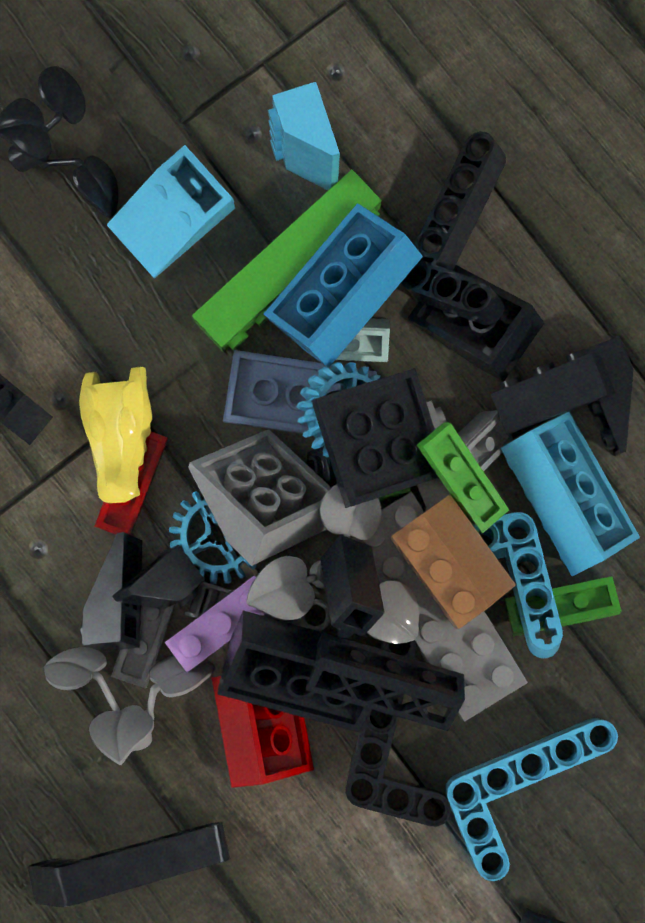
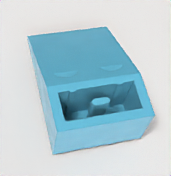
(171, 212)

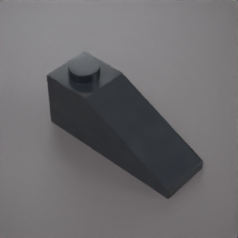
(105, 622)

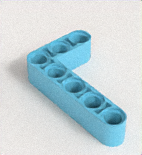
(516, 779)

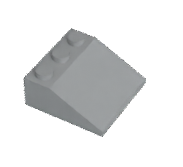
(261, 495)

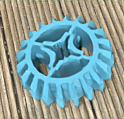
(319, 385)
(191, 550)

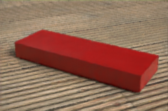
(123, 516)

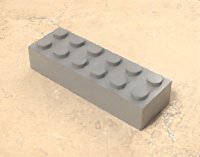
(472, 649)

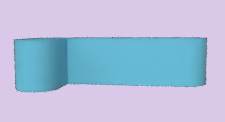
(528, 585)

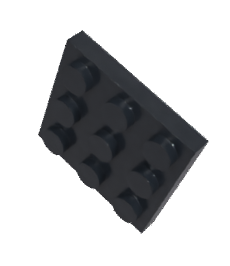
(375, 436)

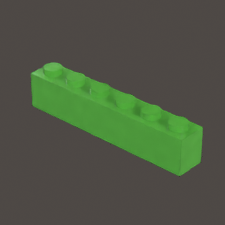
(261, 281)

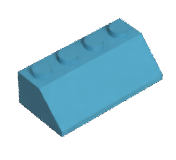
(304, 135)
(570, 493)

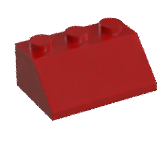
(261, 742)

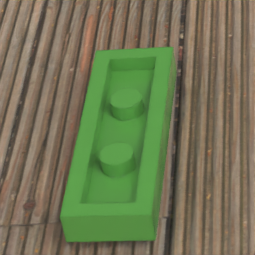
(463, 477)
(574, 604)

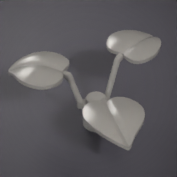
(285, 590)
(129, 729)

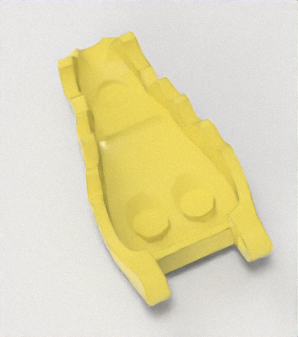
(116, 426)

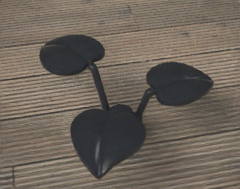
(24, 128)

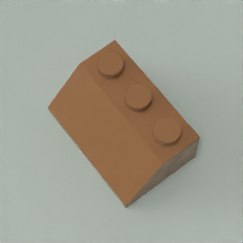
(453, 562)

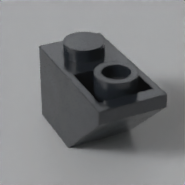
(20, 412)

